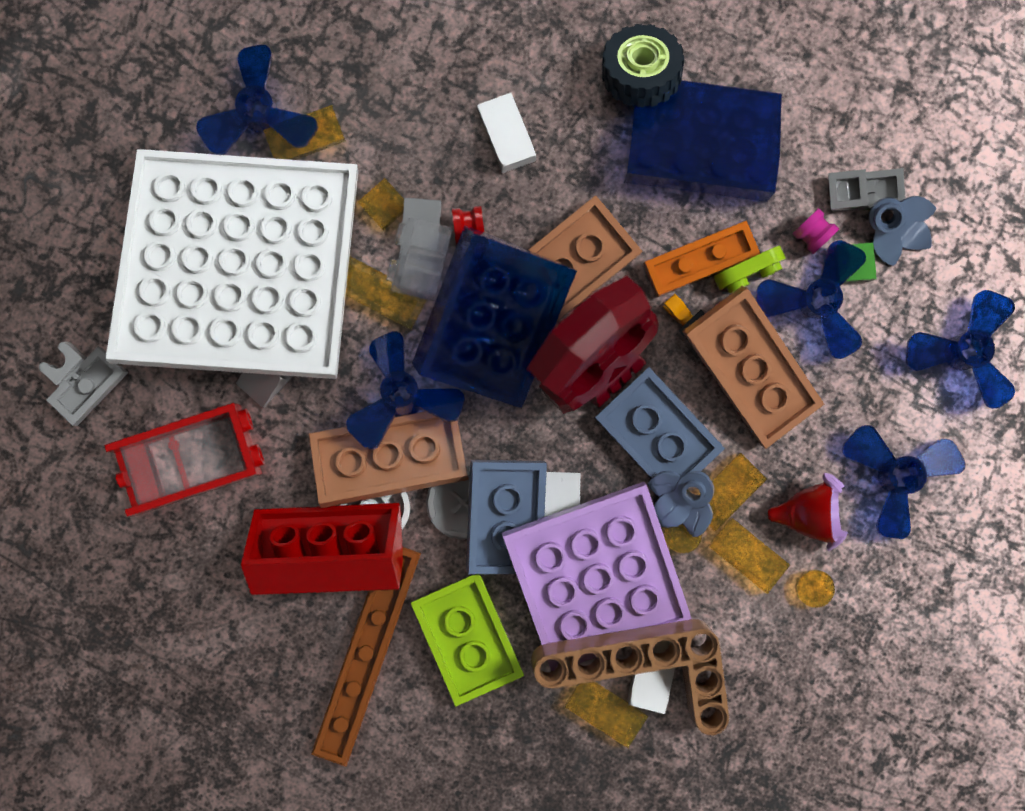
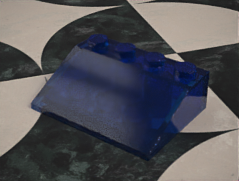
(708, 142)
(492, 317)

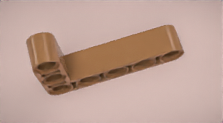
(643, 660)

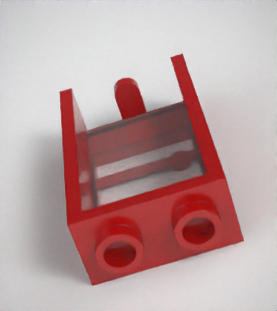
(187, 458)

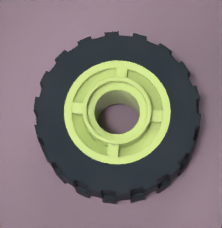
(642, 65)

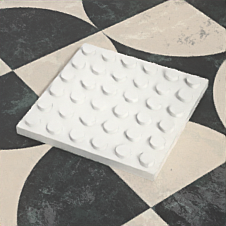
(234, 264)

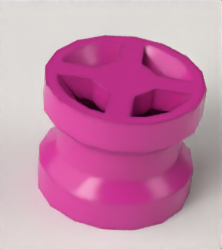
(815, 231)

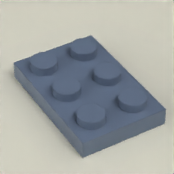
(658, 428)
(500, 499)

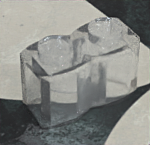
(420, 258)

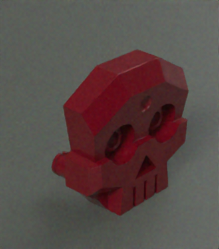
(596, 347)

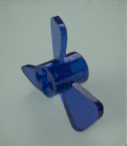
(225, 128)
(839, 264)
(987, 314)
(372, 422)
(870, 450)

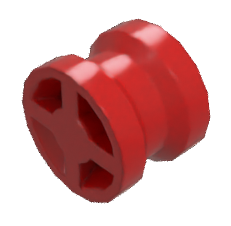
(468, 218)

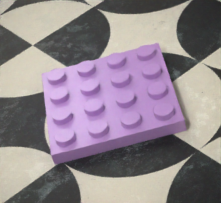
(597, 569)

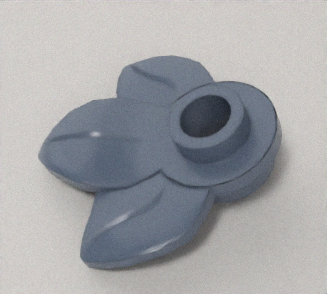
(904, 229)
(681, 506)

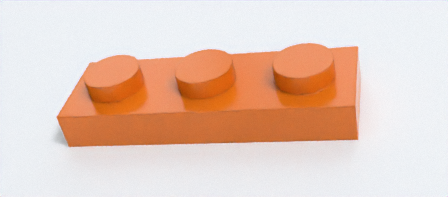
(701, 258)

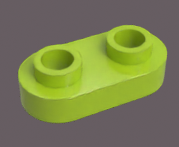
(763, 263)

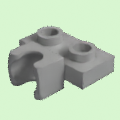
(81, 381)

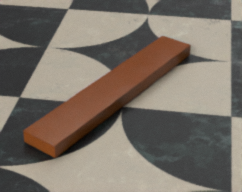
(362, 667)

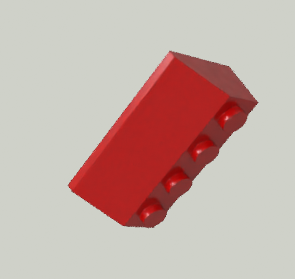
(324, 549)

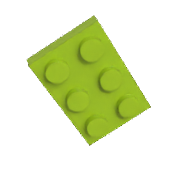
(467, 639)

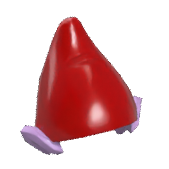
(814, 512)

